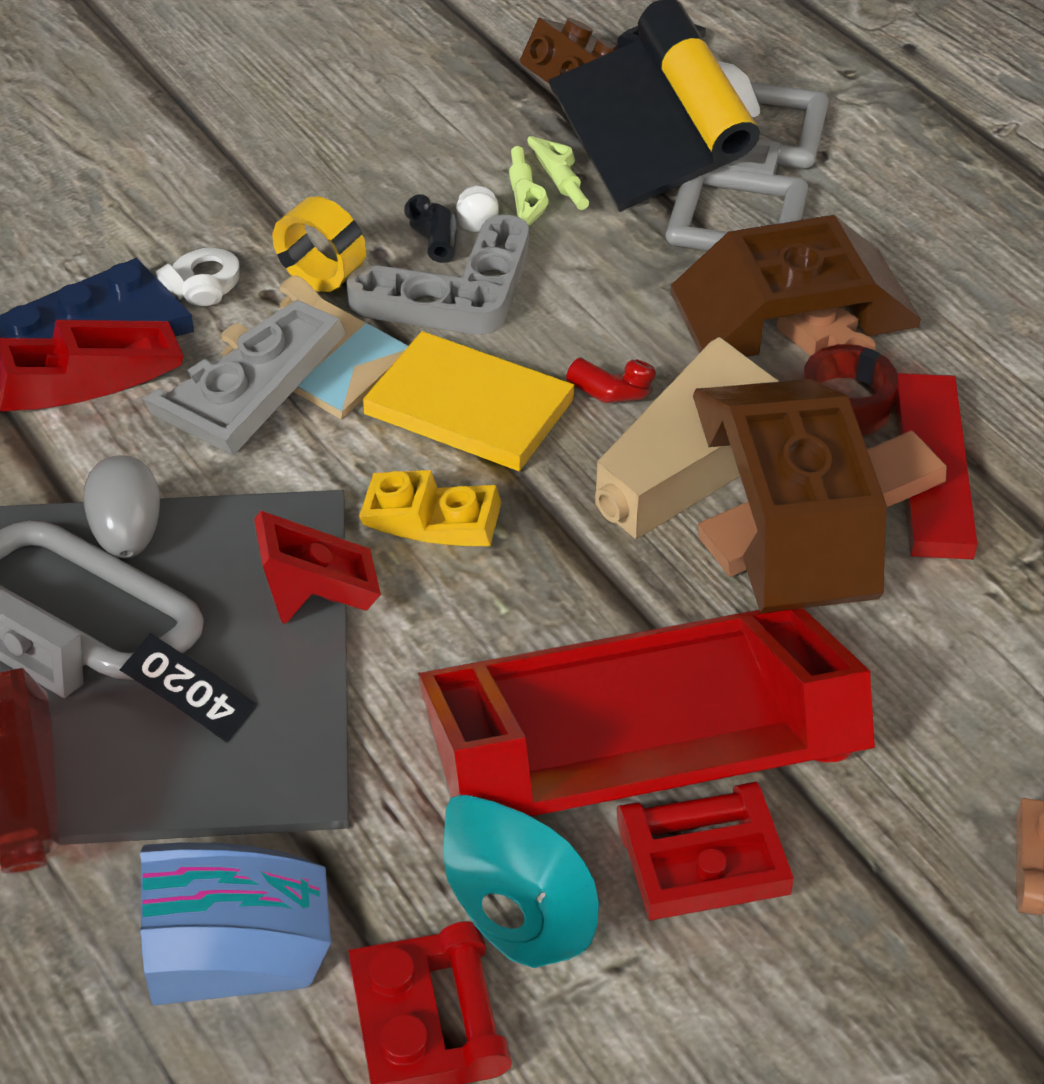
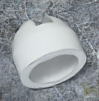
(476, 206)

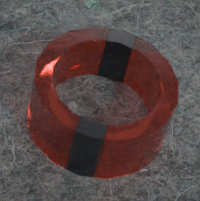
(862, 365)

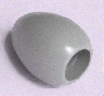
(122, 505)

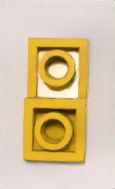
(416, 509)

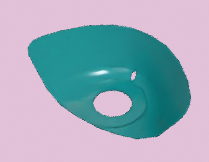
(516, 856)

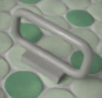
(58, 651)

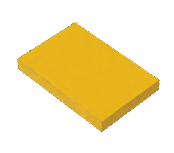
(469, 400)

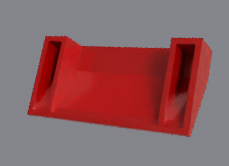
(648, 711)

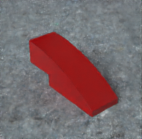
(84, 362)

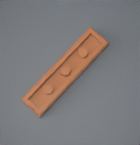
(902, 469)

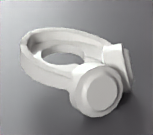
(201, 288)

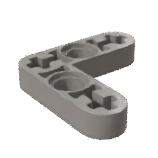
(478, 299)

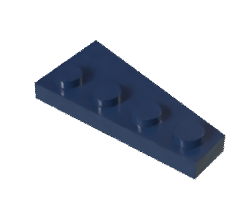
(118, 294)

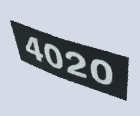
(188, 687)

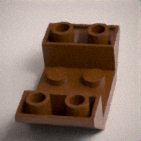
(787, 273)
(807, 491)

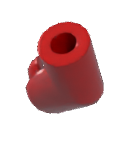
(612, 388)

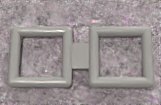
(757, 169)

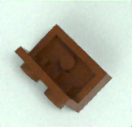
(561, 47)

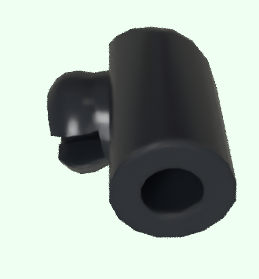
(435, 224)

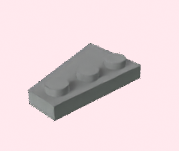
(241, 390)

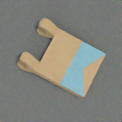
(349, 368)

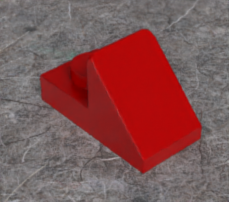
(310, 562)

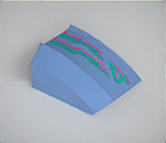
(230, 920)

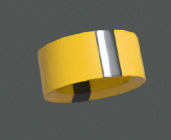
(303, 258)

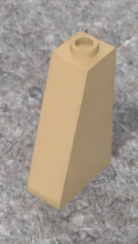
(664, 455)

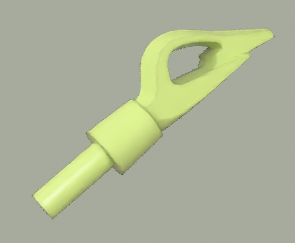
(558, 163)
(525, 190)

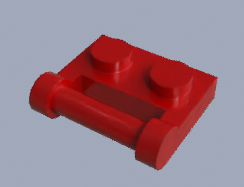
(705, 866)
(402, 1017)

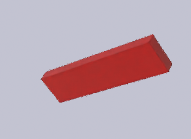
(942, 516)

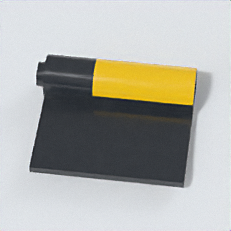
(656, 109)

